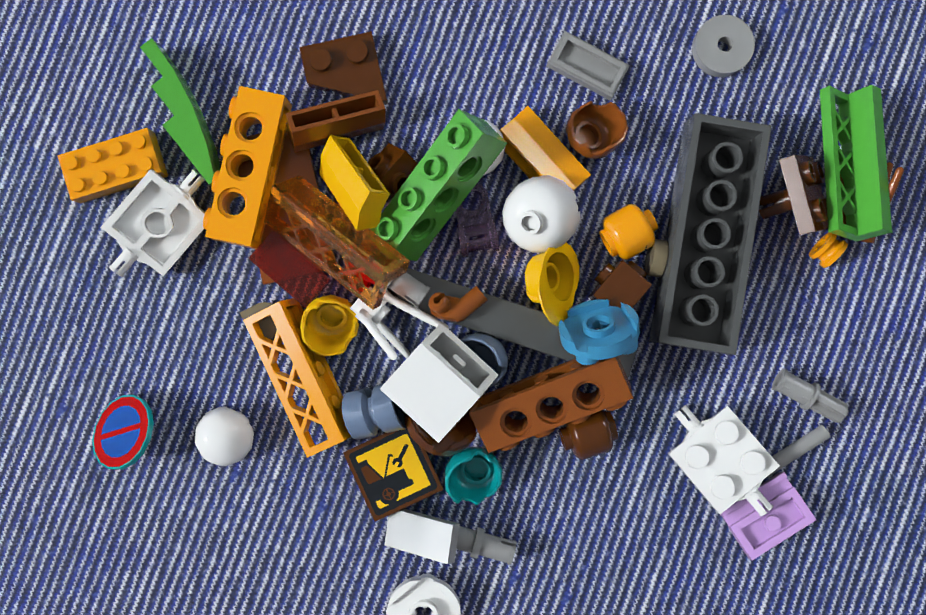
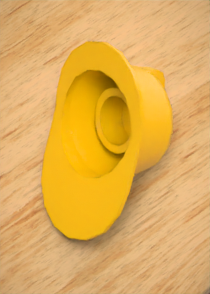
(553, 281)

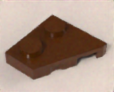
(344, 66)

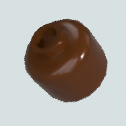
(590, 437)

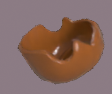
(596, 129)

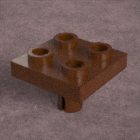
(802, 194)

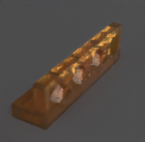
(333, 230)

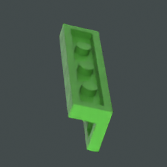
(859, 162)

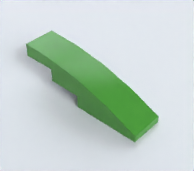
(188, 124)

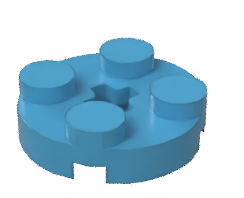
(616, 335)

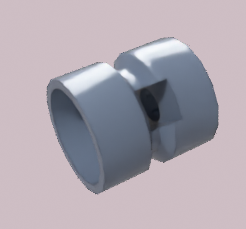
(369, 411)

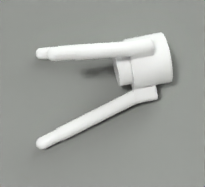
(373, 321)

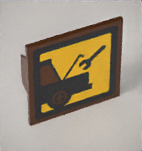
(392, 472)

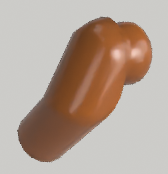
(455, 308)

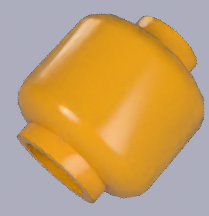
(628, 231)

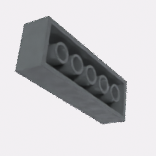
(710, 234)

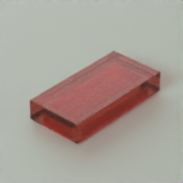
(290, 269)

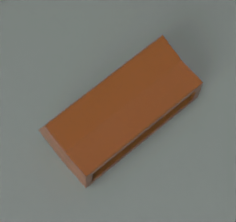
(341, 118)

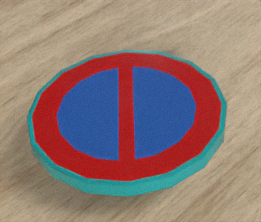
(123, 432)

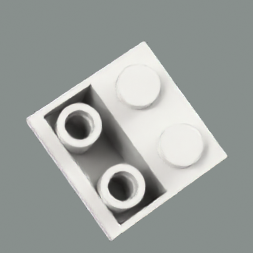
(439, 382)

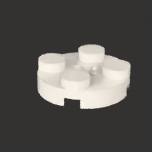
(424, 592)

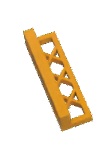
(312, 370)

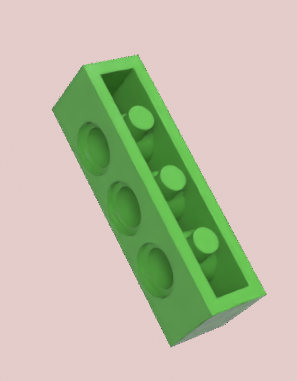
(439, 184)

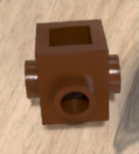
(392, 168)

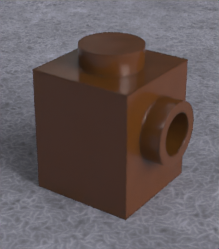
(621, 284)

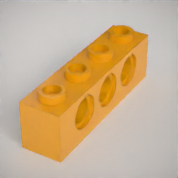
(245, 110)

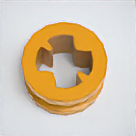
(828, 249)

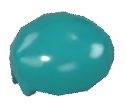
(472, 475)

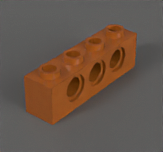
(561, 382)

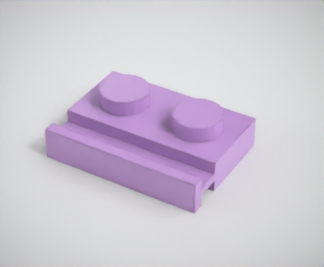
(761, 533)

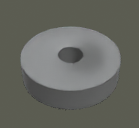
(736, 36)

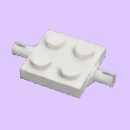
(156, 222)
(723, 460)

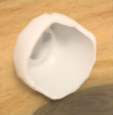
(224, 436)

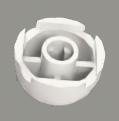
(541, 214)

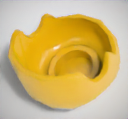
(328, 325)

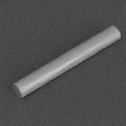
(800, 447)

